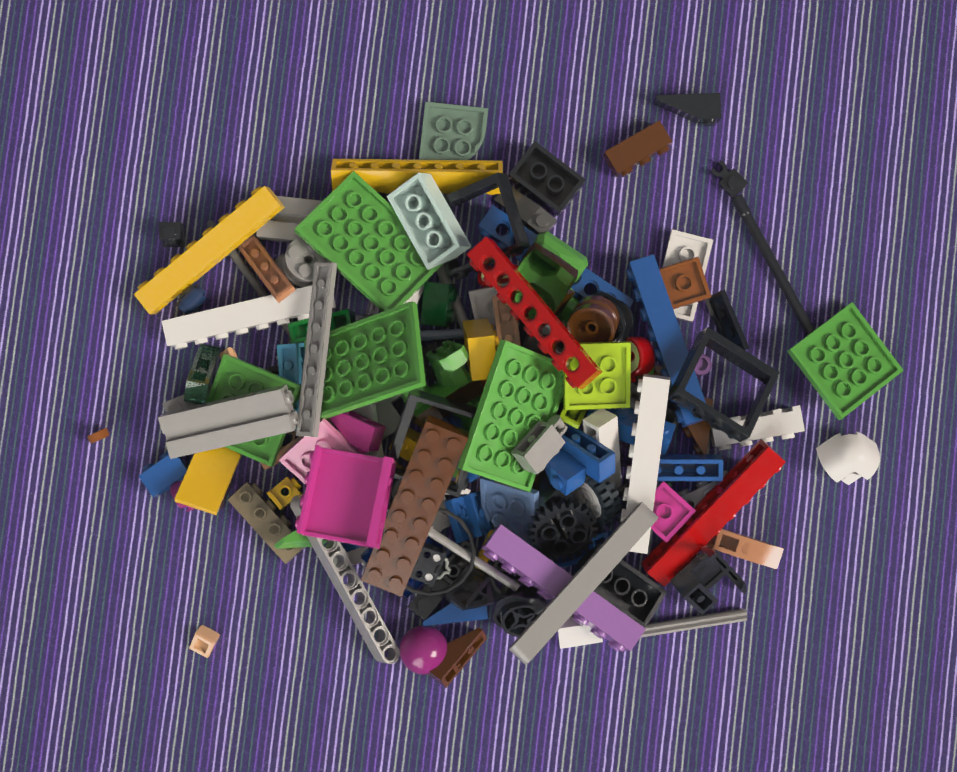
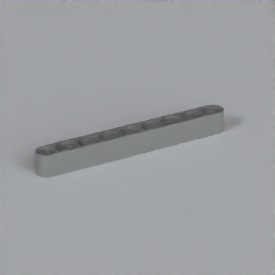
(583, 583)
(347, 592)

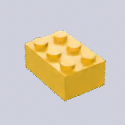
(481, 345)

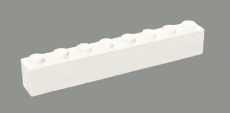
(237, 318)
(647, 448)

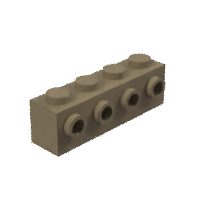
(264, 518)

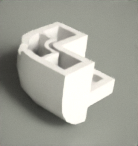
(849, 457)

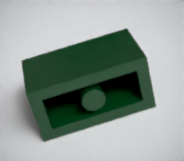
(438, 304)

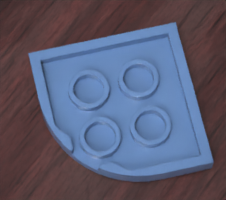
(508, 506)

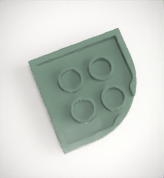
(452, 131)

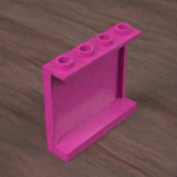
(346, 497)

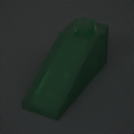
(201, 374)

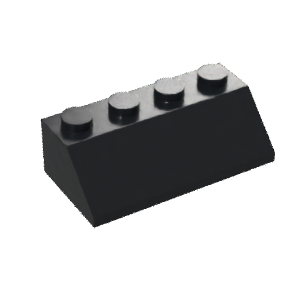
(628, 590)

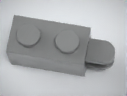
(540, 444)

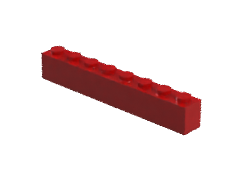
(714, 512)

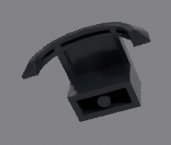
(700, 575)

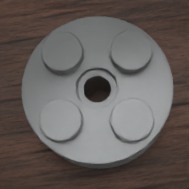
(300, 262)

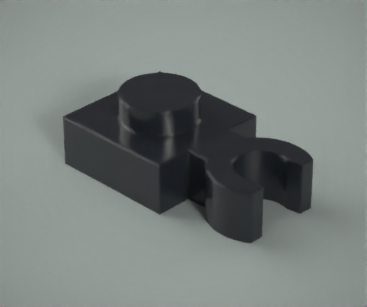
(730, 181)

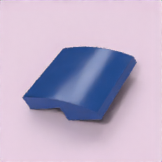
(471, 512)

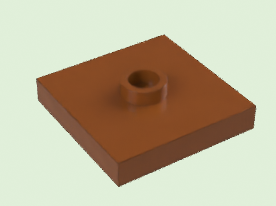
(685, 283)

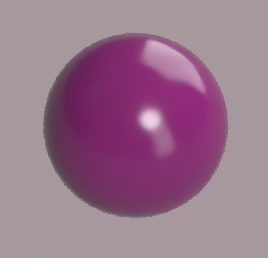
(422, 649)

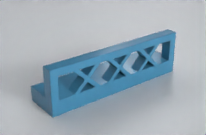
(291, 363)

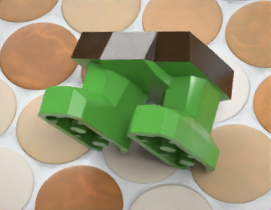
(551, 271)
(452, 381)

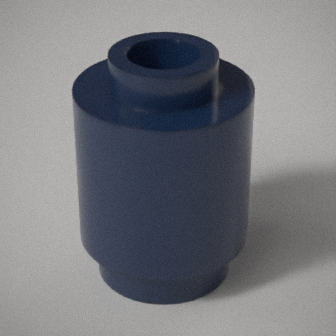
(191, 299)

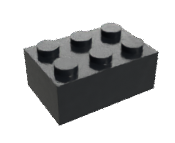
(546, 179)

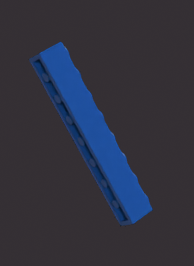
(662, 328)

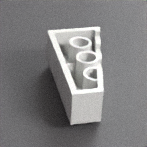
(769, 424)

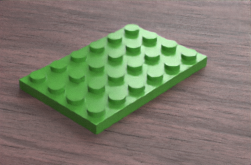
(367, 243)
(373, 360)
(517, 395)

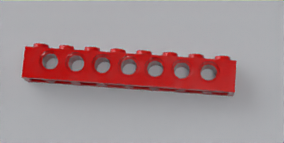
(587, 368)

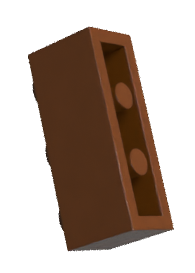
(638, 149)

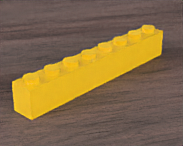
(389, 174)
(209, 250)

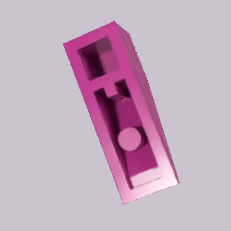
(360, 431)

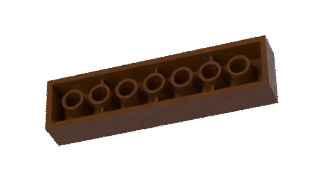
(415, 505)

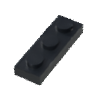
(725, 319)

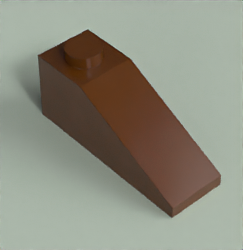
(457, 655)

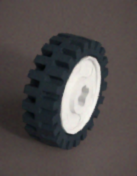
(600, 498)

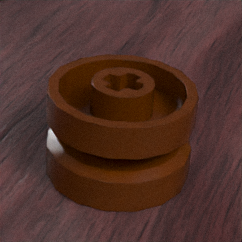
(593, 320)

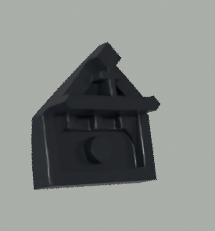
(473, 592)

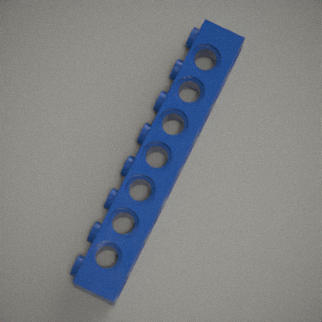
(496, 218)

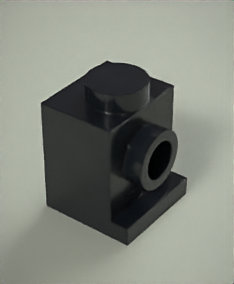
(172, 234)

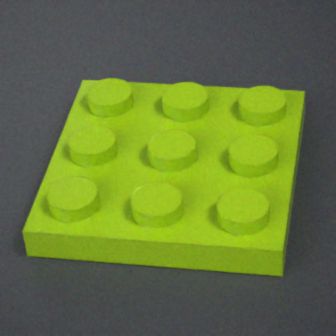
(608, 389)

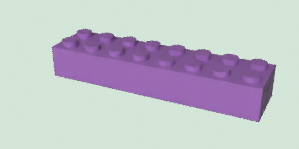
(550, 578)

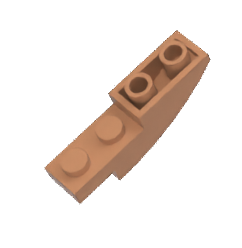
(746, 548)

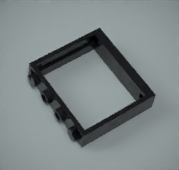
(474, 190)
(740, 358)
(461, 482)

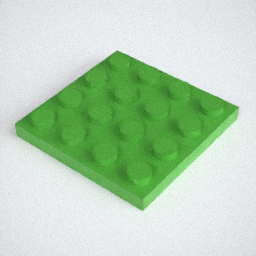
(845, 361)
(239, 378)

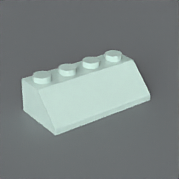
(428, 220)

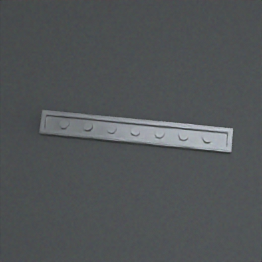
(316, 349)

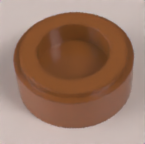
(99, 435)

